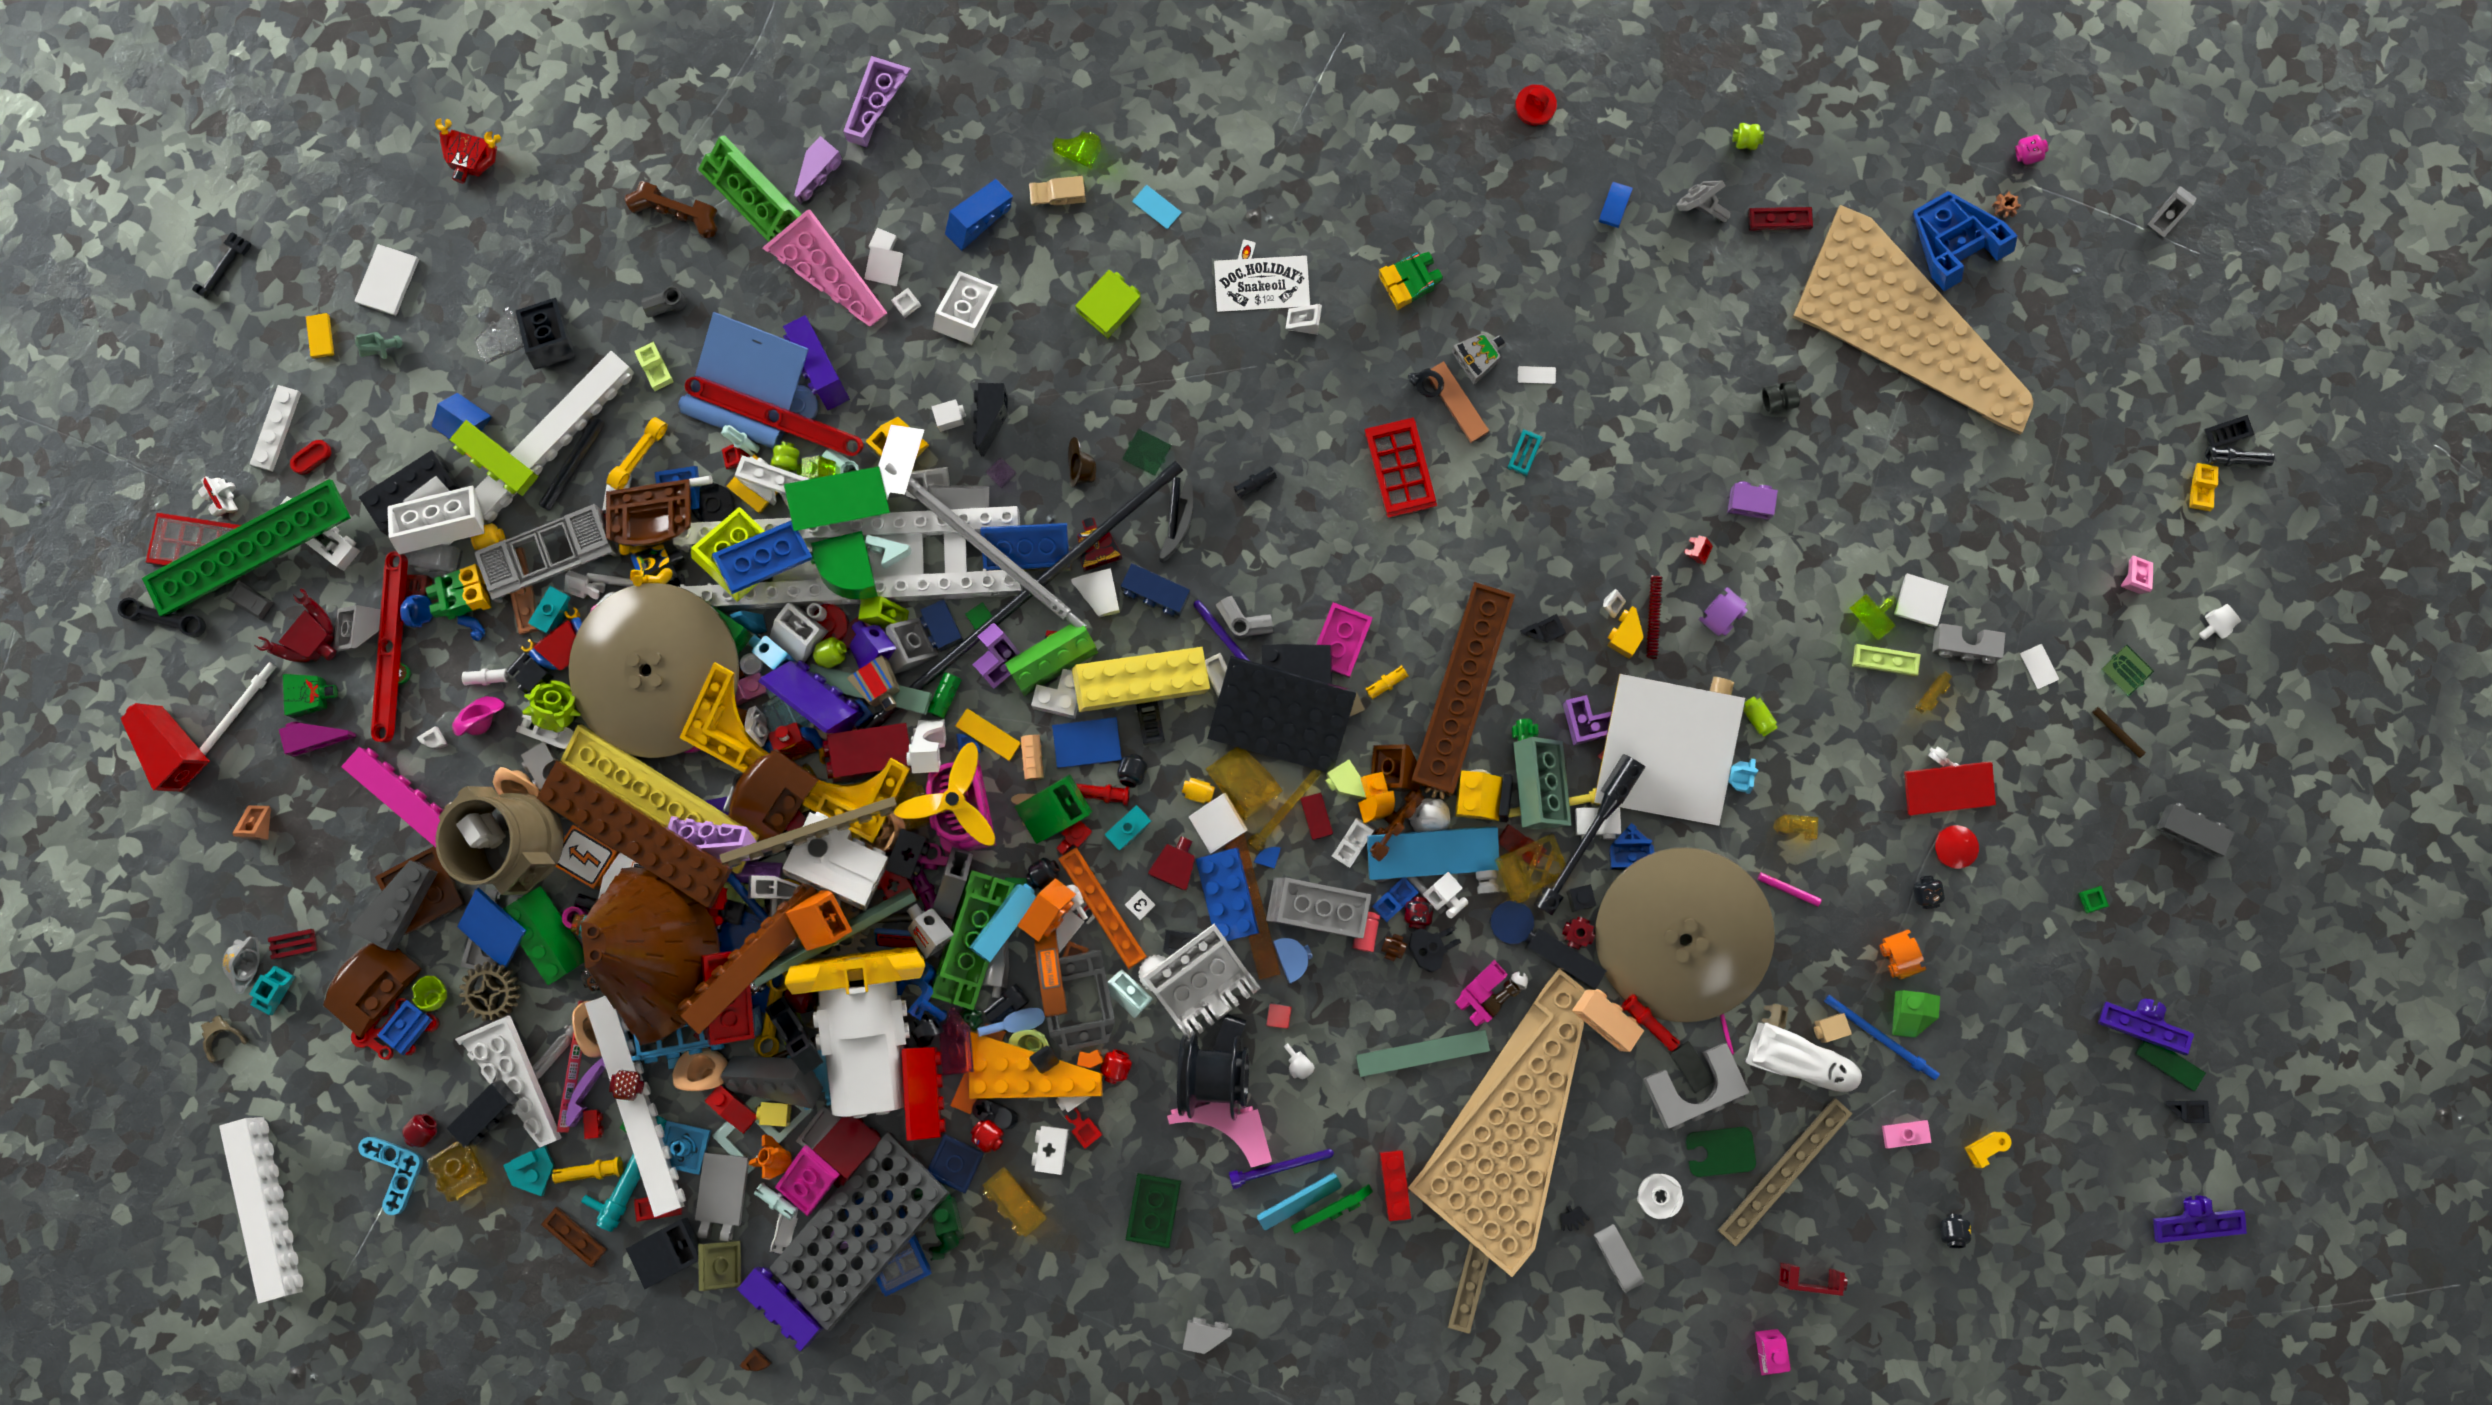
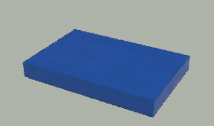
(1086, 742)

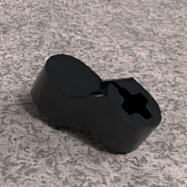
(1004, 1118)

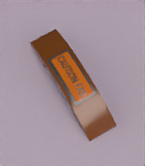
(1050, 975)

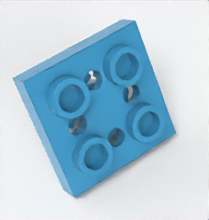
(683, 1147)

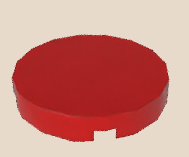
(835, 621)

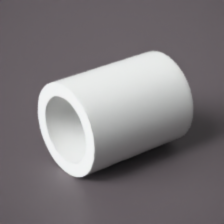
(811, 610)

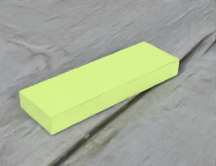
(1886, 660)

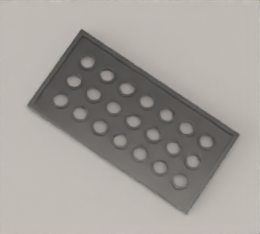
(888, 1246)

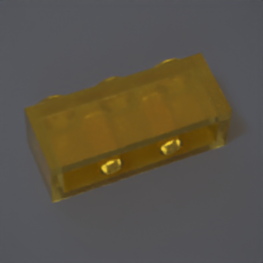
(1013, 1202)

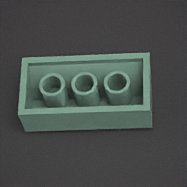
(1542, 783)

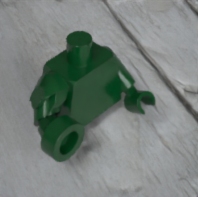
(946, 1225)

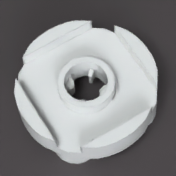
(1647, 1197)

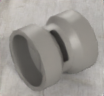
(1487, 887)

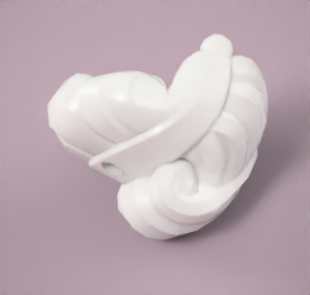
(1431, 816)

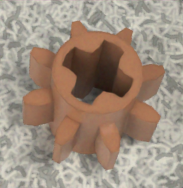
(2009, 200)

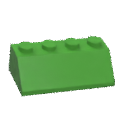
(1050, 656)

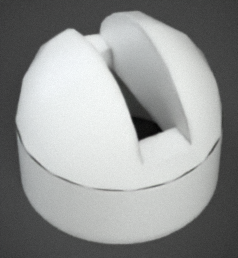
(1521, 981)

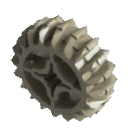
(489, 982)

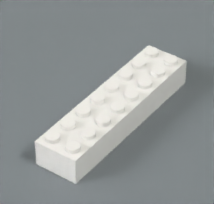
(261, 1209)

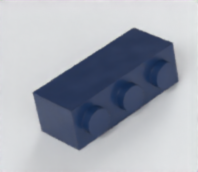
(1155, 590)

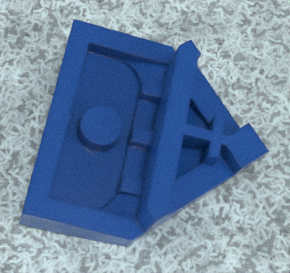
(1629, 848)

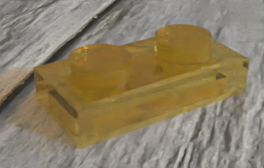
(1939, 686)

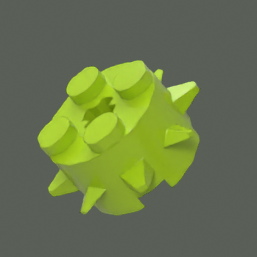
(551, 706)

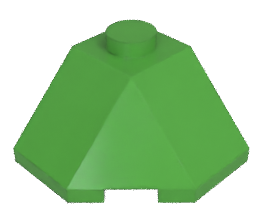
(1914, 1012)

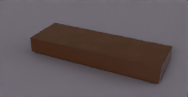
(574, 1237)

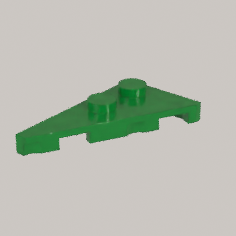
(1334, 1210)

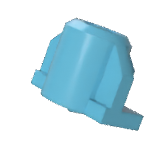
(1743, 775)

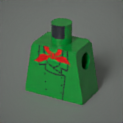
(306, 694)

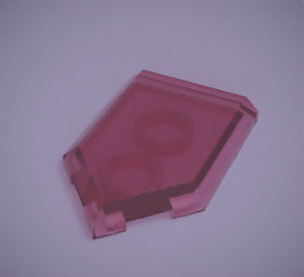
(956, 1045)

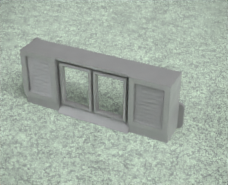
(586, 537)

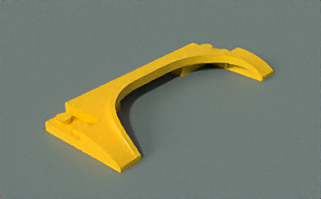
(719, 732)

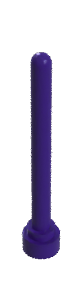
(1219, 630)
(1239, 1178)

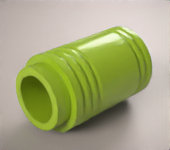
(1759, 716)

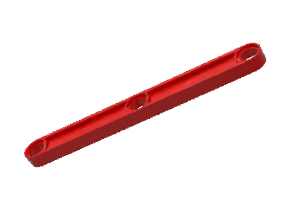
(788, 420)
(389, 663)

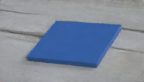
(491, 928)

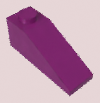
(303, 738)

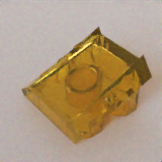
(456, 1171)

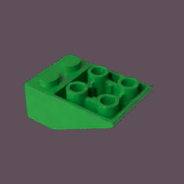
(1053, 809)

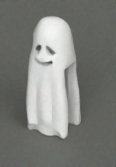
(1796, 1057)

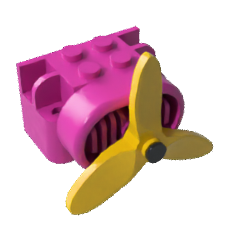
(955, 804)

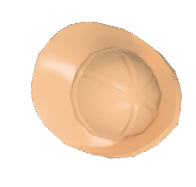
(513, 782)
(584, 1032)
(699, 1070)

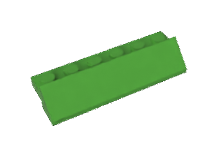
(747, 189)
(960, 969)

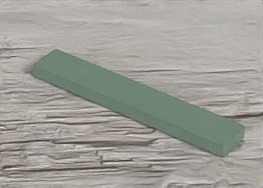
(906, 698)
(1422, 1053)

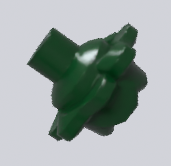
(972, 1017)

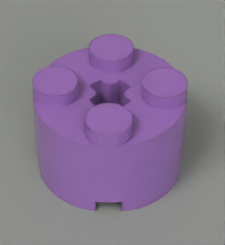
(1723, 612)

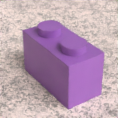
(1752, 500)

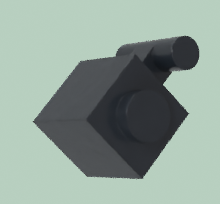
(530, 673)

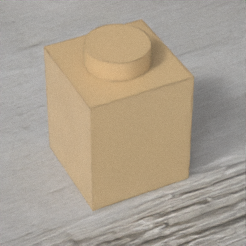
(1832, 1028)

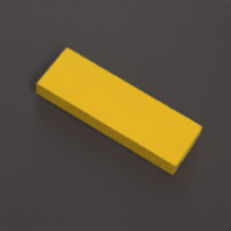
(988, 734)

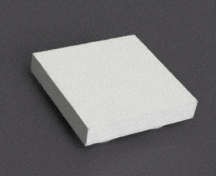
(1921, 600)

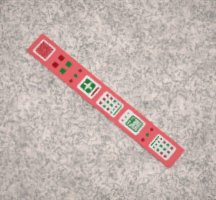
(570, 1082)

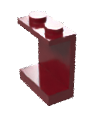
(1790, 1277)

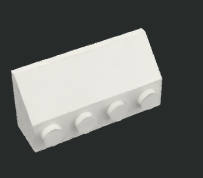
(435, 520)

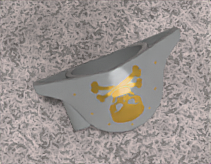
(241, 963)

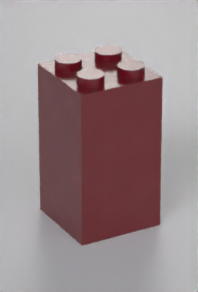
(864, 752)

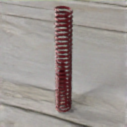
(1656, 599)

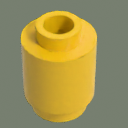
(1198, 790)

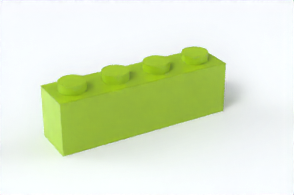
(494, 458)

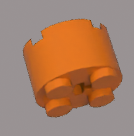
(1903, 955)

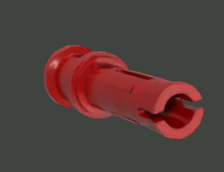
(1107, 793)
(1644, 1017)

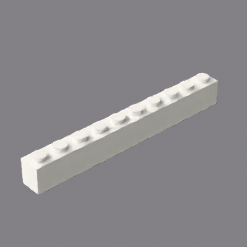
(558, 428)
(638, 1115)

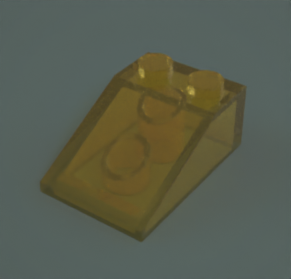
(1244, 782)

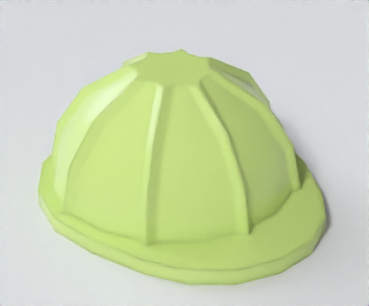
(1029, 1039)

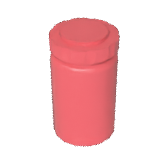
(1368, 942)

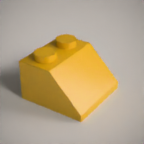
(1478, 795)

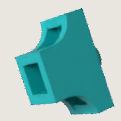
(550, 611)
(1128, 828)
(271, 989)

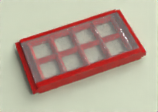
(1400, 467)
(179, 535)

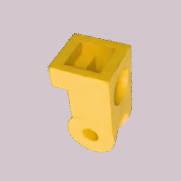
(1988, 1146)

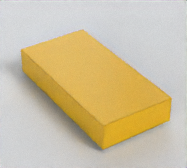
(320, 335)

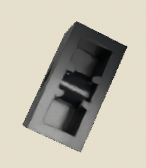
(905, 843)

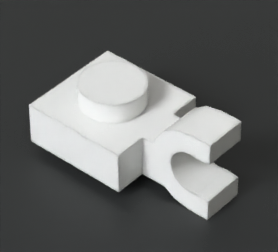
(579, 586)

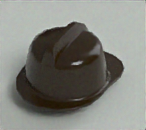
(1081, 464)

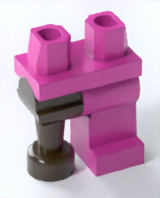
(1481, 996)

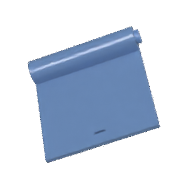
(757, 369)

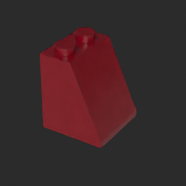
(847, 1147)

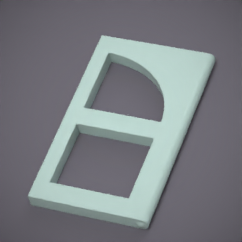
(722, 1133)

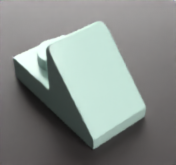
(892, 550)

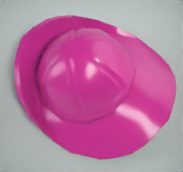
(477, 716)

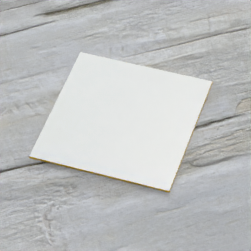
(1682, 740)

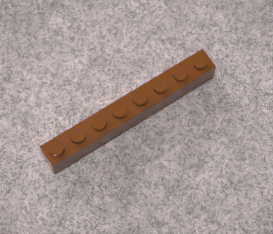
(743, 965)

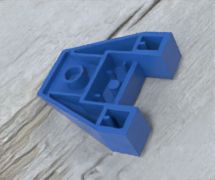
(1956, 229)

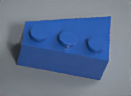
(977, 213)

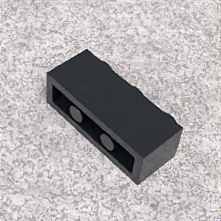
(483, 1114)

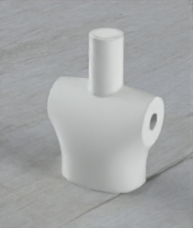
(2221, 622)

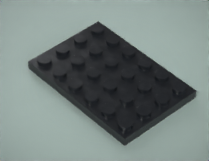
(1281, 714)

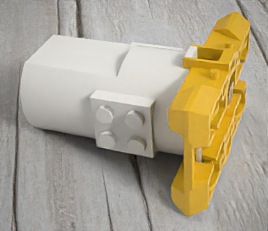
(860, 1025)

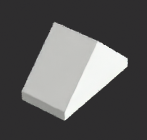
(1304, 319)

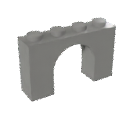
(1727, 1087)

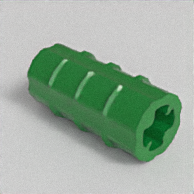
(944, 695)

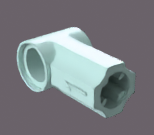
(842, 463)

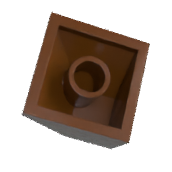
(1397, 765)

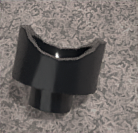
(926, 1030)

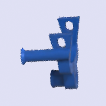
(927, 991)

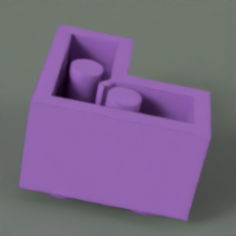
(992, 663)
(1581, 722)

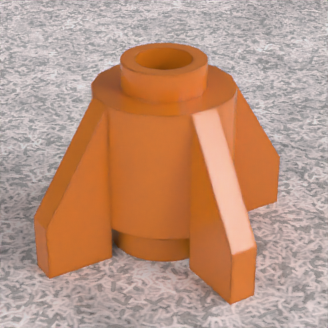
(772, 1158)

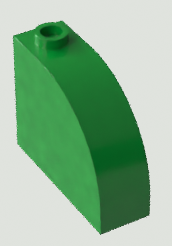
(845, 566)

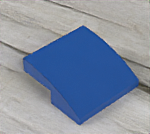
(681, 474)

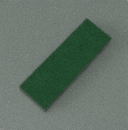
(2171, 1065)

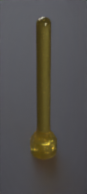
(1258, 840)

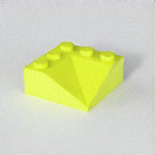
(730, 531)

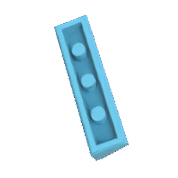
(1299, 1201)

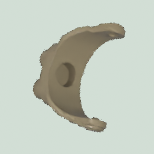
(212, 1029)

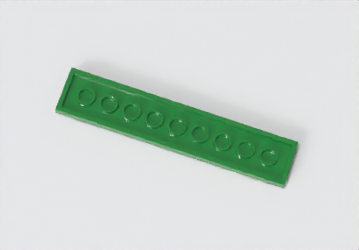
(246, 548)

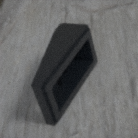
(2245, 424)
(1150, 739)

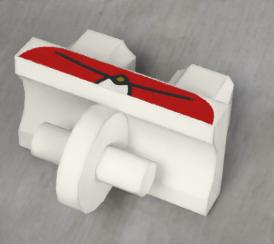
(221, 495)

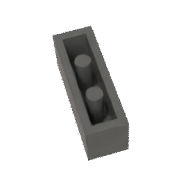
(2195, 830)

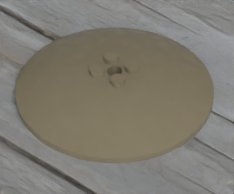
(656, 627)
(1680, 895)

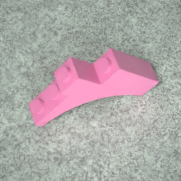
(1245, 1130)

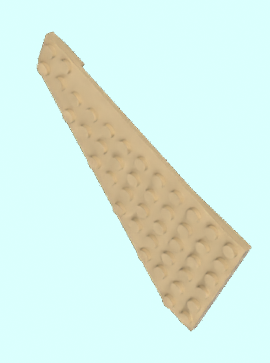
(1887, 308)
(1501, 1150)

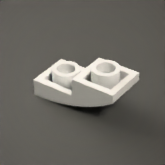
(756, 725)

